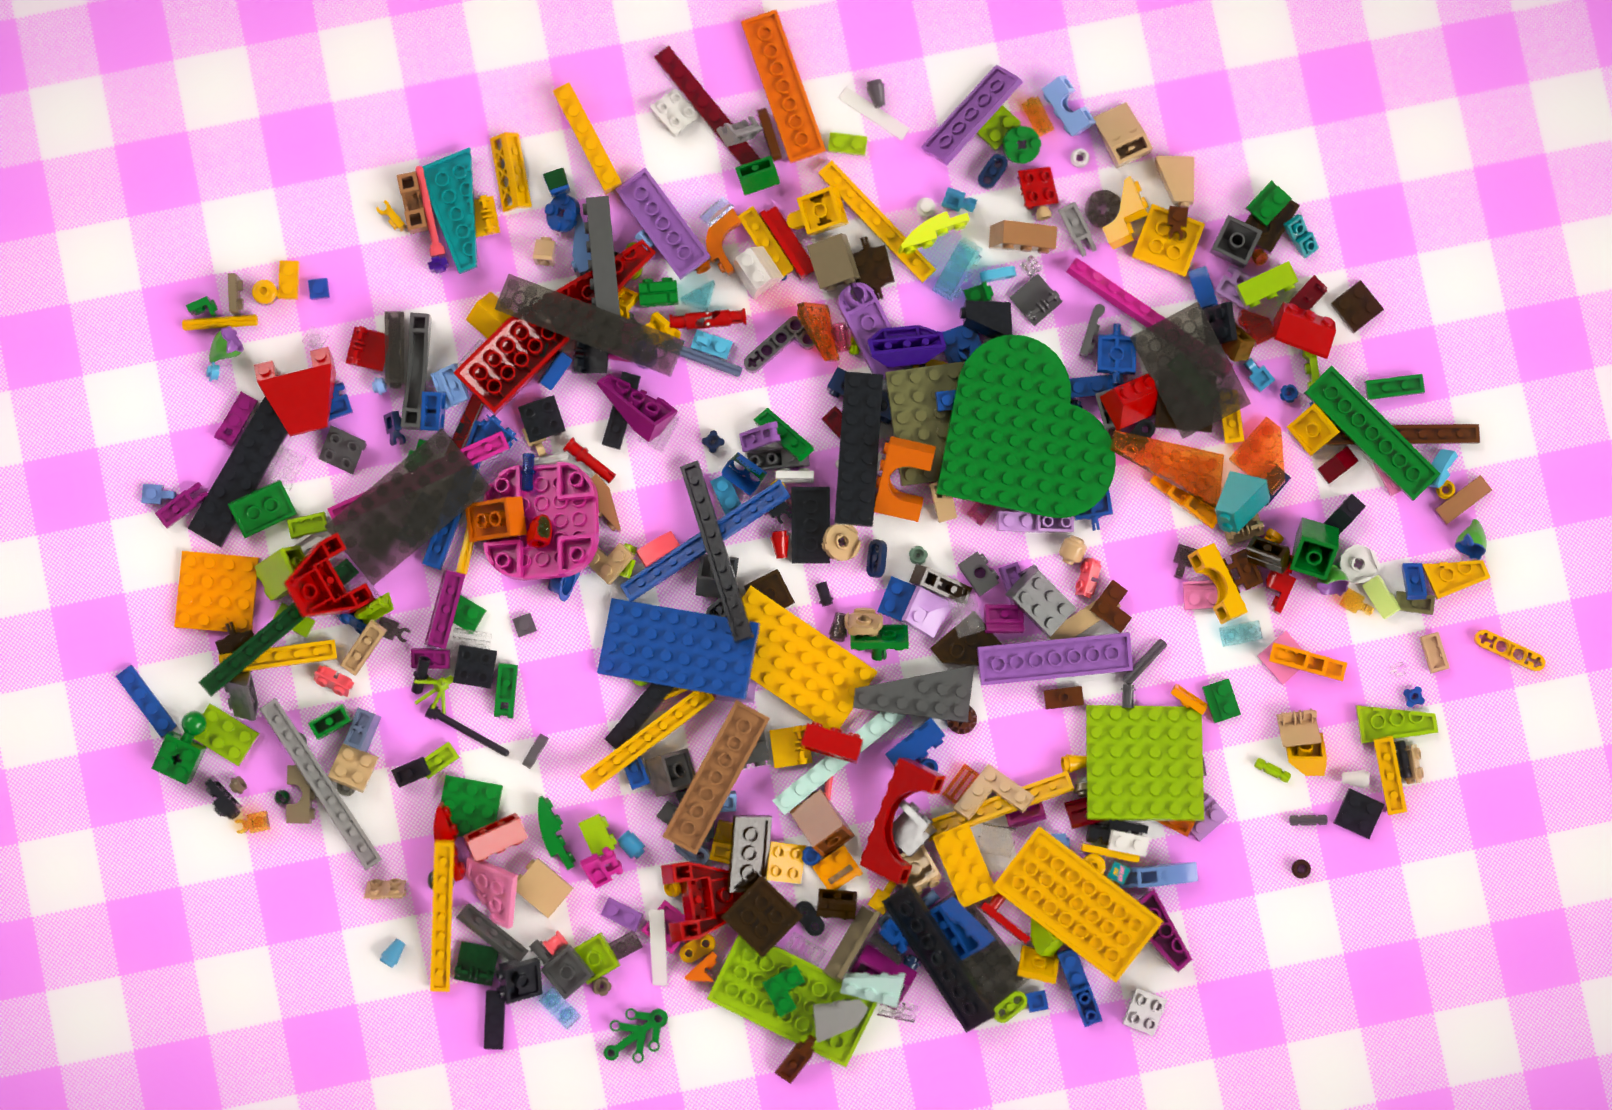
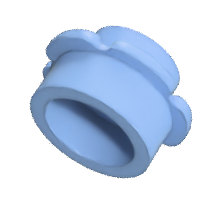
(379, 385)

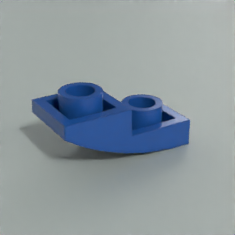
(1202, 287)

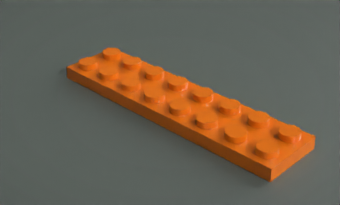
(783, 86)

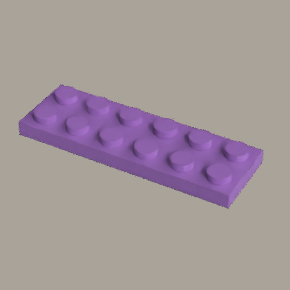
(971, 114)
(663, 223)

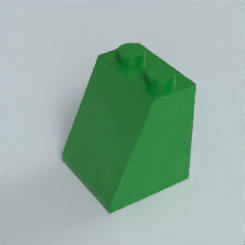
(1314, 548)

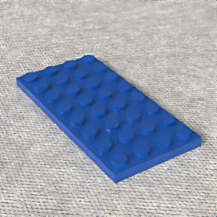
(676, 649)

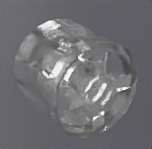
(1030, 267)

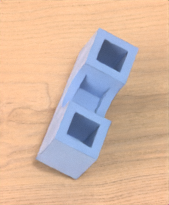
(1057, 94)

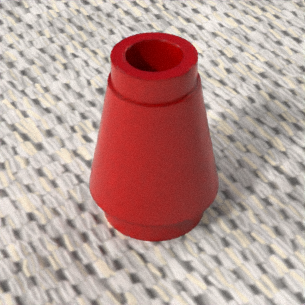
(780, 543)

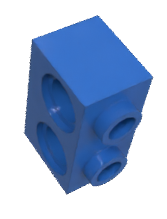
(433, 410)

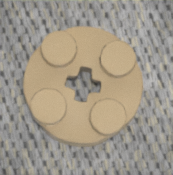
(831, 544)
(863, 622)

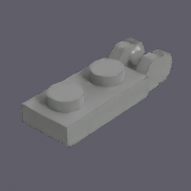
(1076, 227)

